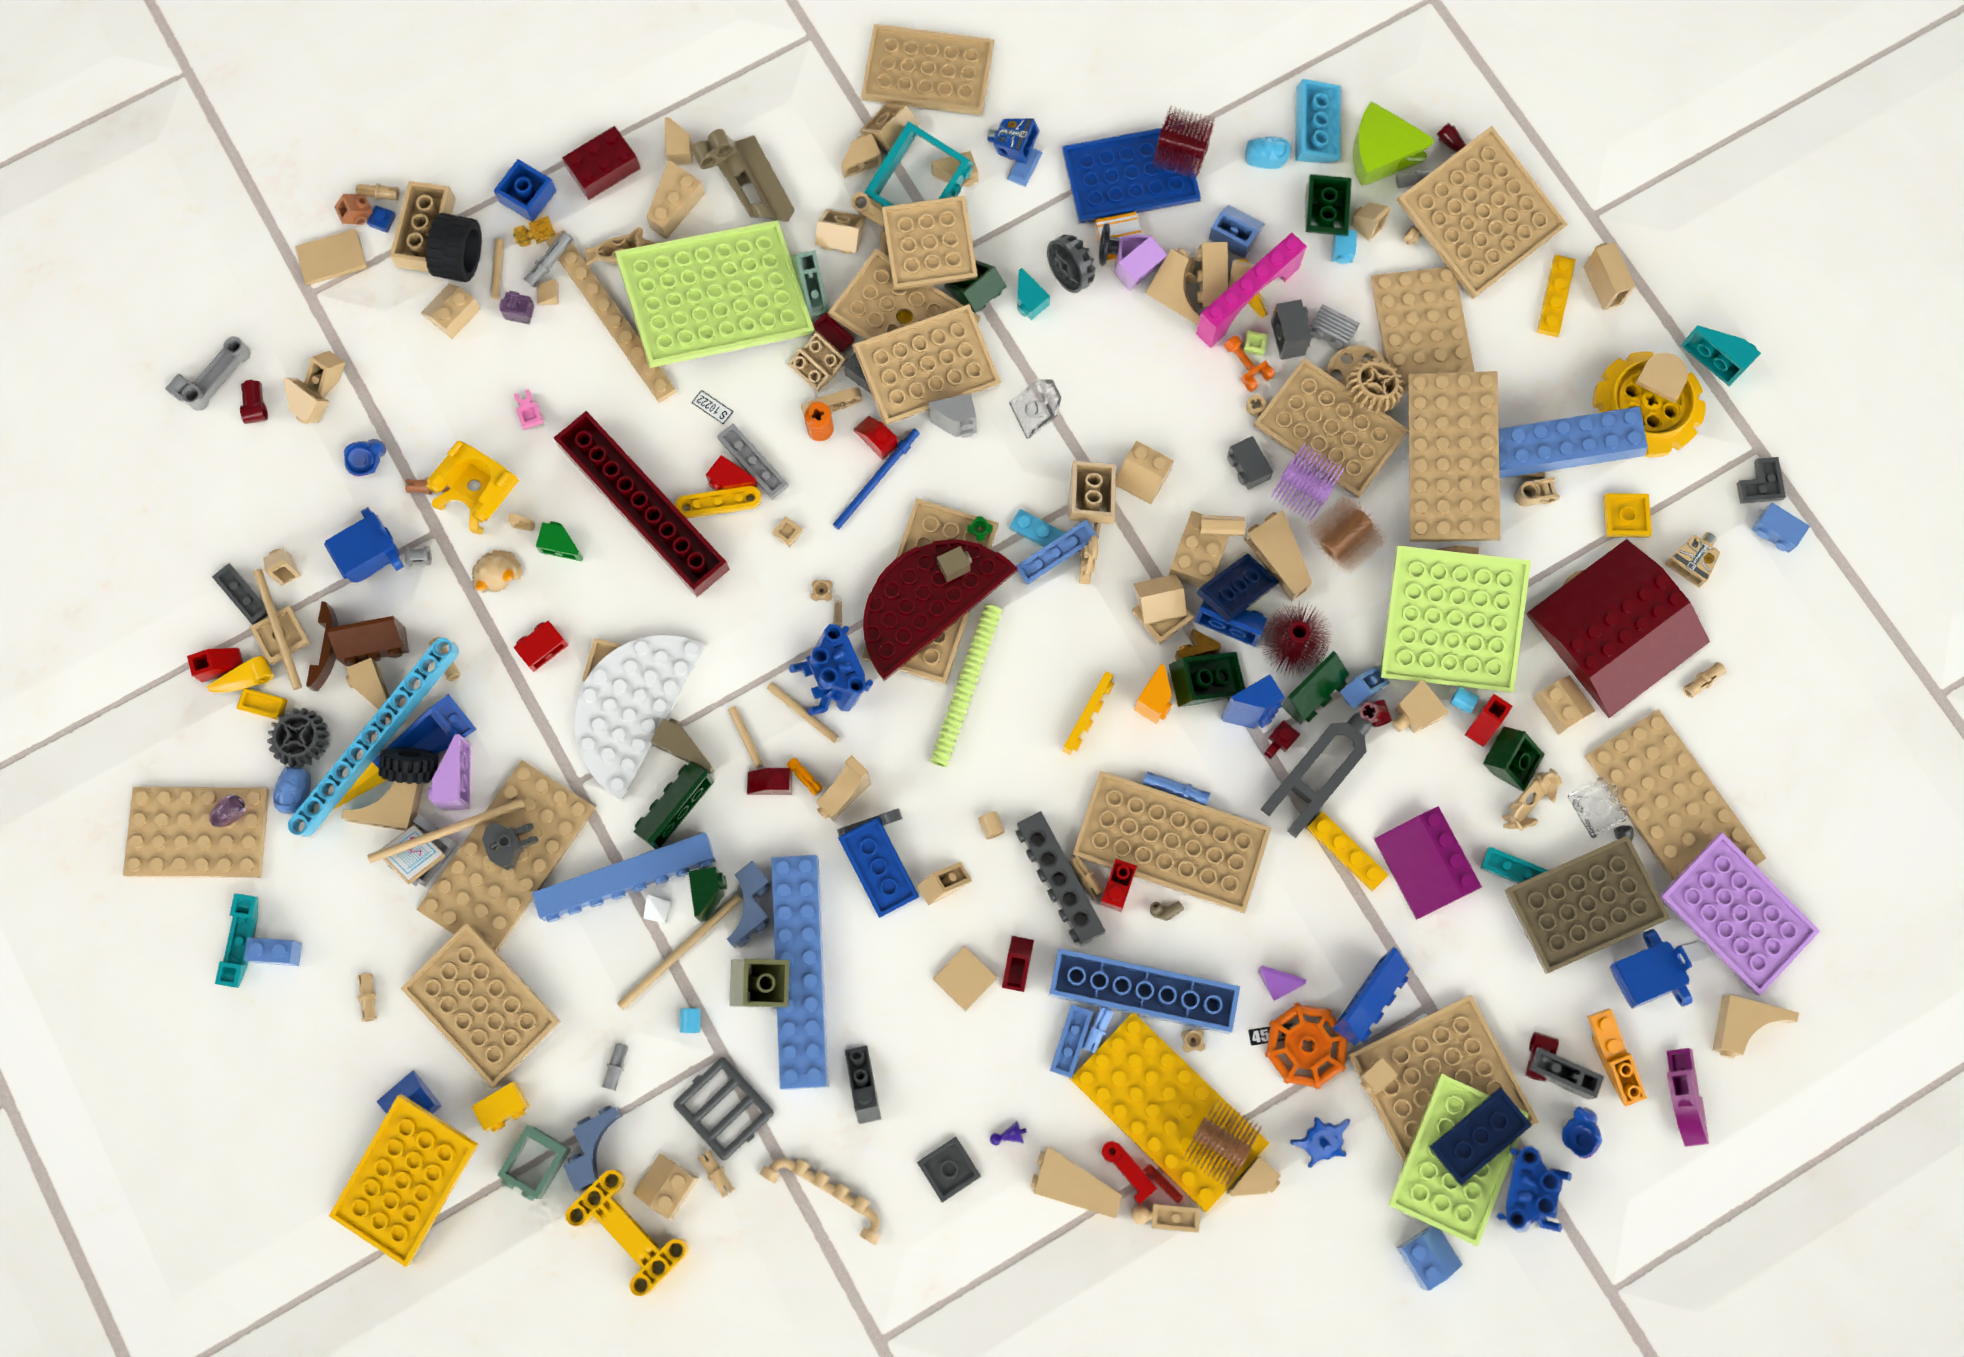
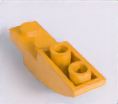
(1614, 1057)

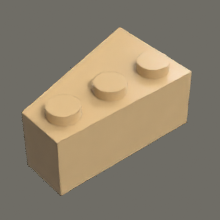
(673, 200)
(1212, 271)

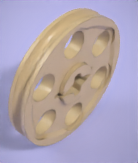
(1356, 353)

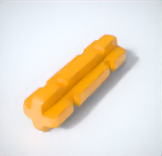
(804, 776)

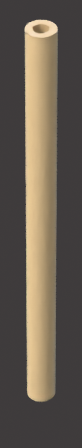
(277, 629)

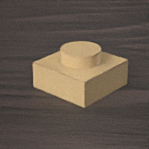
(787, 531)

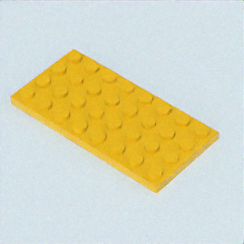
(1160, 1107)

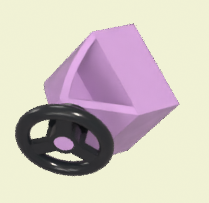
(1135, 256)

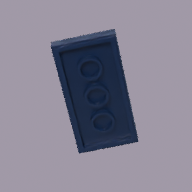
(1237, 587)
(1480, 1136)

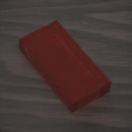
(1163, 1184)

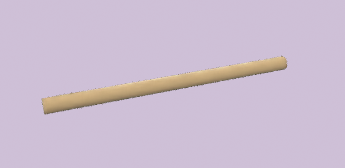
(447, 830)
(677, 953)

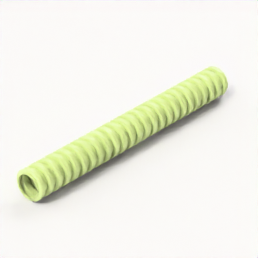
(966, 685)

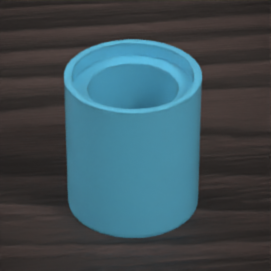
(1464, 700)
(690, 1020)

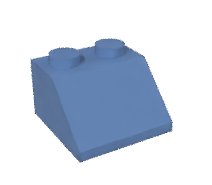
(1430, 1258)

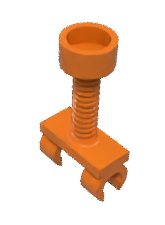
(1266, 370)

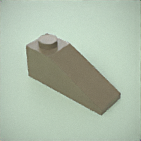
(675, 741)

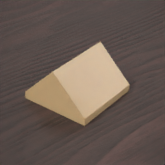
(1161, 599)

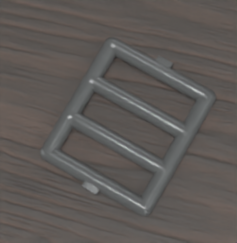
(694, 1119)

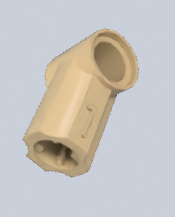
(872, 210)

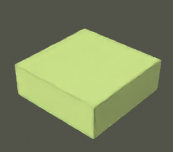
(1255, 342)

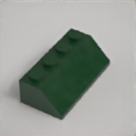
(674, 805)

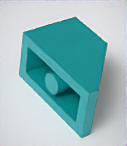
(1031, 296)

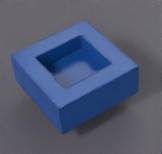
(381, 219)

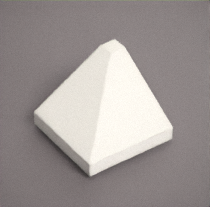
(656, 909)

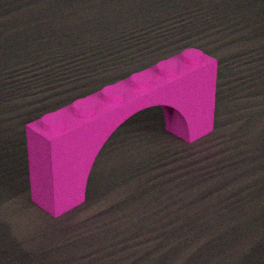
(1279, 262)

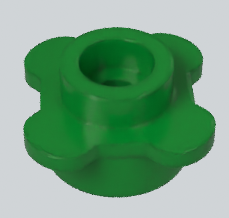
(979, 522)

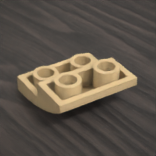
(817, 361)

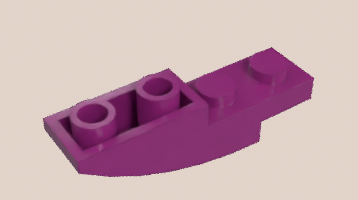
(1685, 1097)

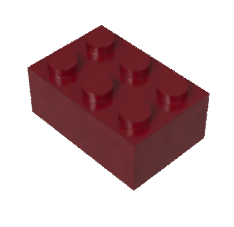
(601, 162)

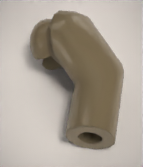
(1165, 913)

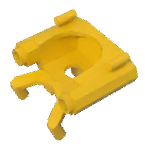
(458, 470)

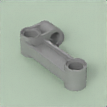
(212, 376)

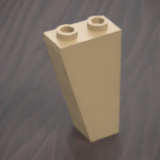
(1279, 553)
(1072, 1185)

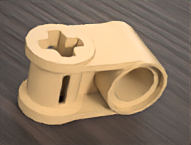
(1540, 492)

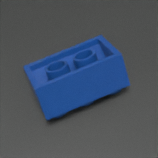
(1245, 627)

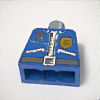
(1015, 138)

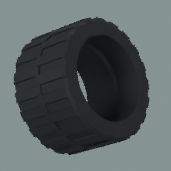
(453, 247)

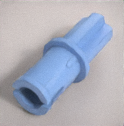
(1098, 1030)

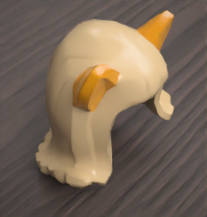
(496, 571)

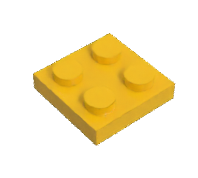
(1627, 515)

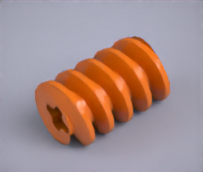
(819, 421)

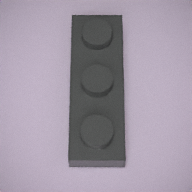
(240, 593)

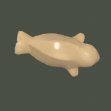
(607, 249)

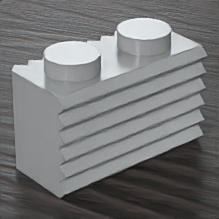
(1333, 327)

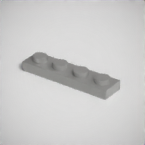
(752, 461)

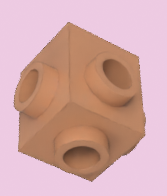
(353, 209)

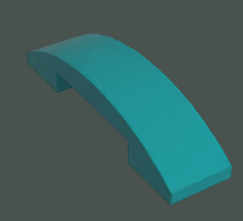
(243, 926)

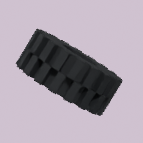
(408, 765)

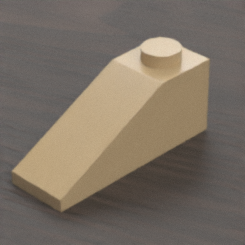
(368, 681)

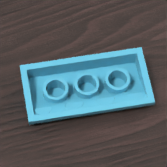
(1318, 121)

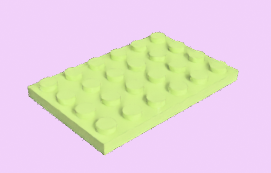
(1426, 1186)

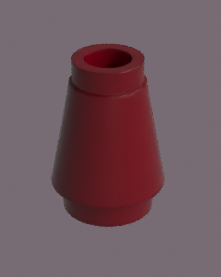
(1451, 138)

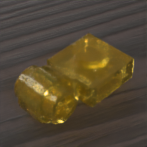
(540, 230)

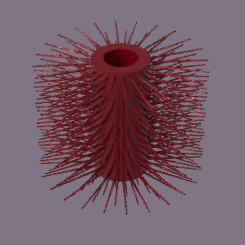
(1184, 142)
(1295, 639)

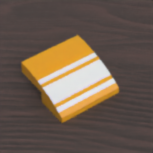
(1120, 226)

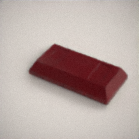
(833, 332)

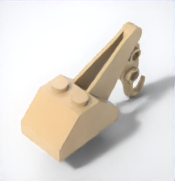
(1091, 498)

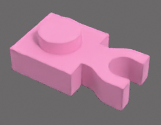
(529, 412)

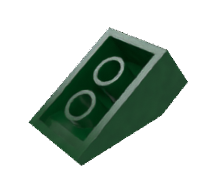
(1327, 205)
(1206, 678)

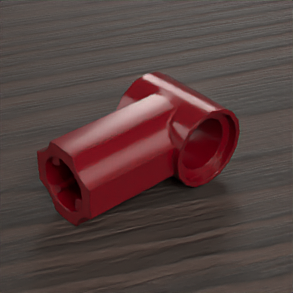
(253, 407)
(1376, 713)
(1544, 1042)

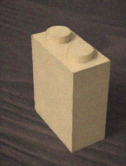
(1609, 275)

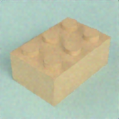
(1197, 554)

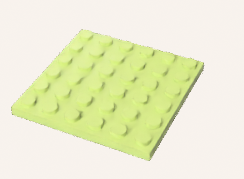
(1455, 618)

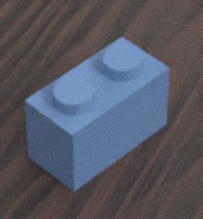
(1780, 528)
(273, 951)

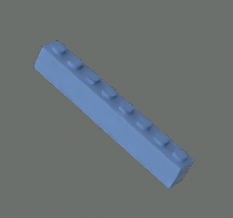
(624, 877)

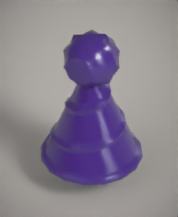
(1012, 1134)

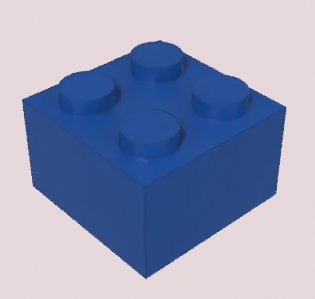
(525, 190)

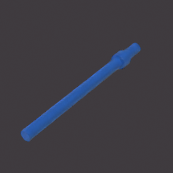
(901, 448)

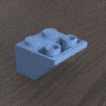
(1237, 229)

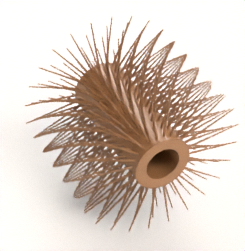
(1346, 534)
(1222, 1143)

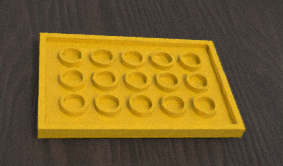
(403, 1180)

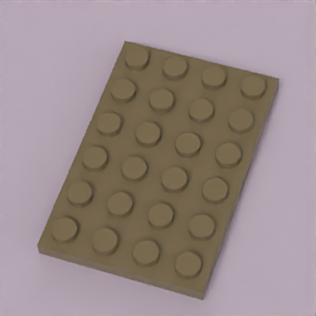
(1587, 904)

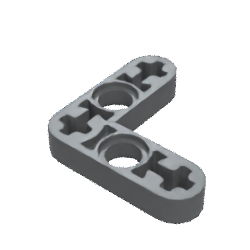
(885, 818)

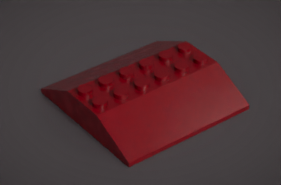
(1620, 626)

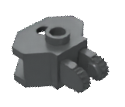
(508, 843)

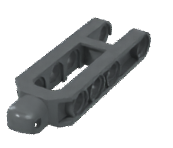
(1355, 730)

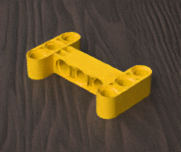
(627, 1232)

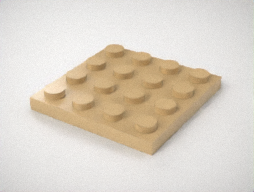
(929, 243)

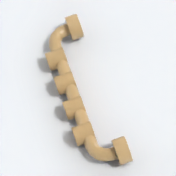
(839, 1192)

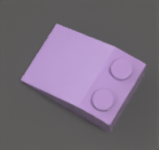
(452, 778)

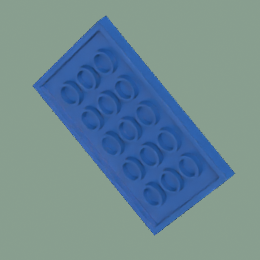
(1119, 177)

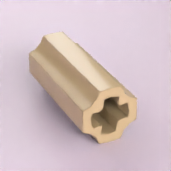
(1222, 525)

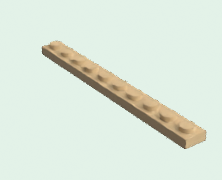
(613, 320)

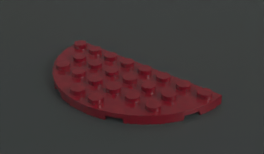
(917, 605)

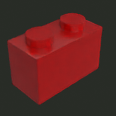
(540, 645)

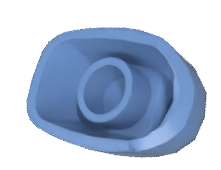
(291, 789)

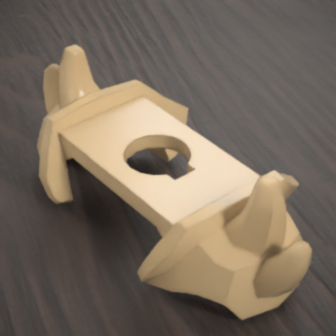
(1542, 785)

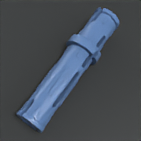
(1176, 788)

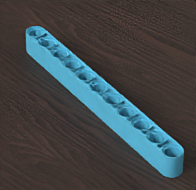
(363, 740)

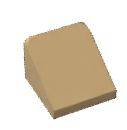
(548, 292)

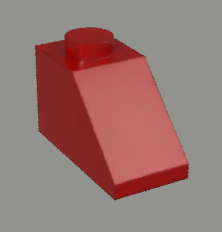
(876, 436)
(728, 475)

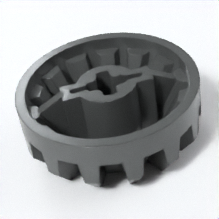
(1070, 263)

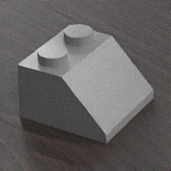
(954, 415)

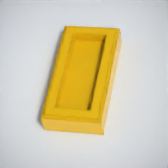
(261, 704)

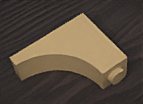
(1171, 286)
(845, 790)
(393, 810)
(1741, 1019)

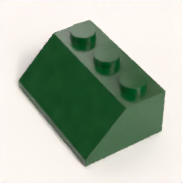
(1316, 689)

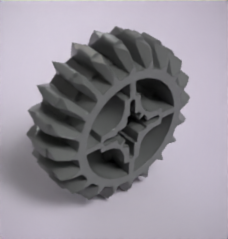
(282, 751)

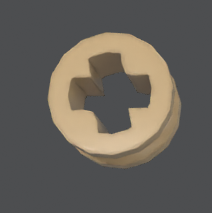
(1253, 399)

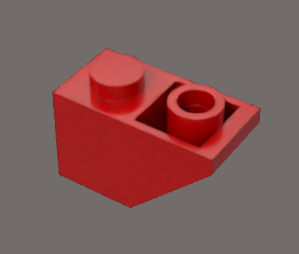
(214, 663)
(1488, 720)
(1118, 885)

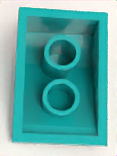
(1720, 352)

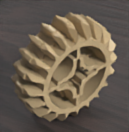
(1372, 391)

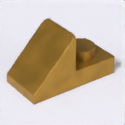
(1202, 646)

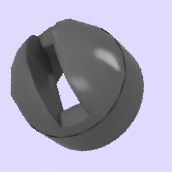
(1623, 831)

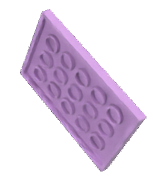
(1739, 914)

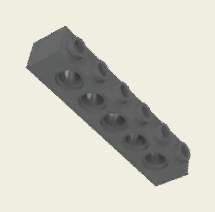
(1038, 825)

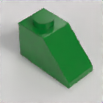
(556, 542)

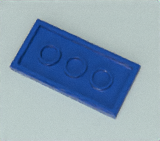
(878, 867)

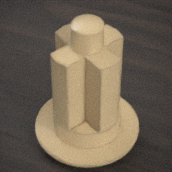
(1191, 278)

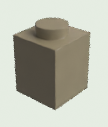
(954, 563)

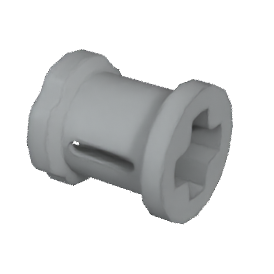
(418, 556)

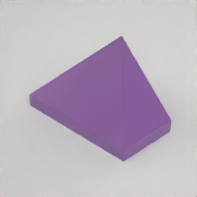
(1279, 982)

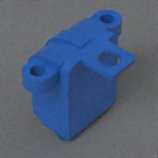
(363, 548)
(1653, 973)

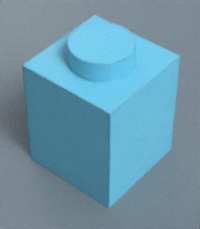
(1344, 247)

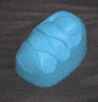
(1267, 152)

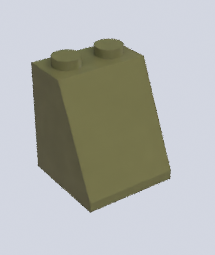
(759, 983)

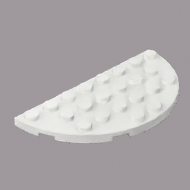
(626, 703)

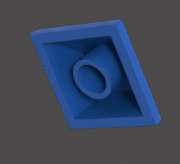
(413, 1089)

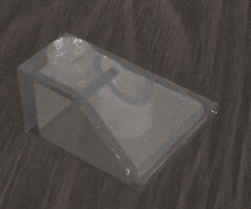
(1036, 406)

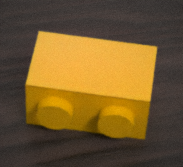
(500, 1107)

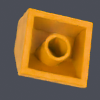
(1156, 697)

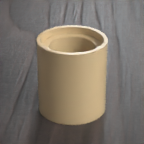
(991, 825)

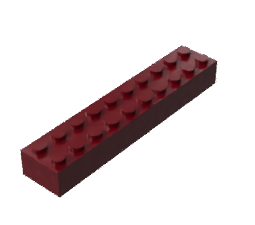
(641, 504)

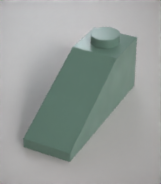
(810, 282)

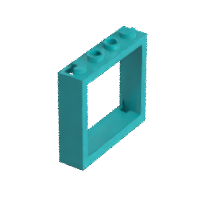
(898, 151)

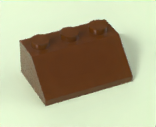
(368, 640)

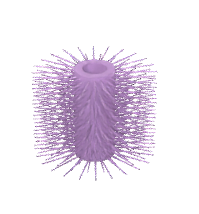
(1307, 482)

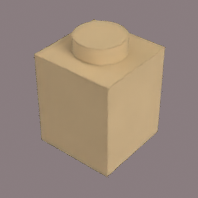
(1377, 1077)

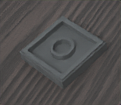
(949, 1169)

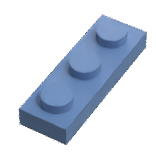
(1071, 1041)

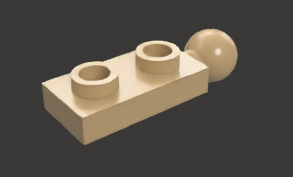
(1168, 1217)

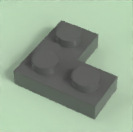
(1768, 484)

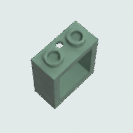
(545, 1140)

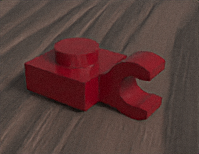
(1282, 739)

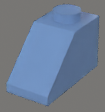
(1364, 687)

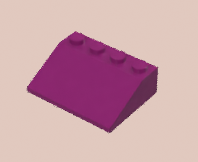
(1427, 863)

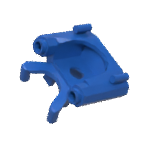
(835, 671)
(1533, 1192)

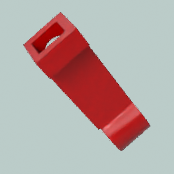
(1115, 1154)

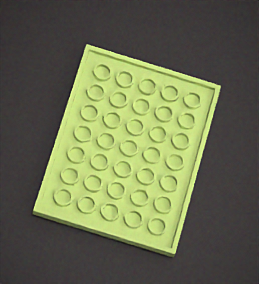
(713, 293)

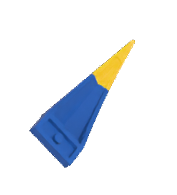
(430, 731)

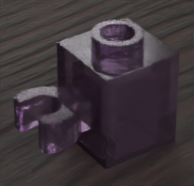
(517, 307)

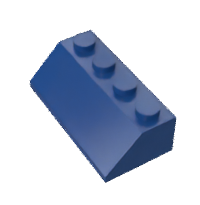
(1254, 705)
(1372, 997)

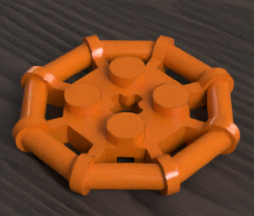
(1293, 1046)

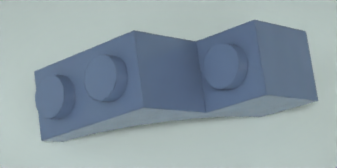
(753, 917)
(583, 1169)

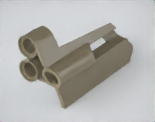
(743, 164)

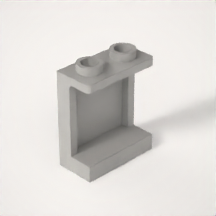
(445, 844)

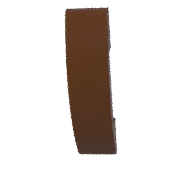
(319, 673)

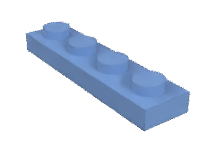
(1056, 552)

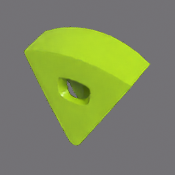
(1386, 145)

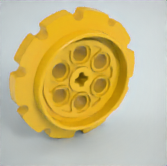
(1667, 431)

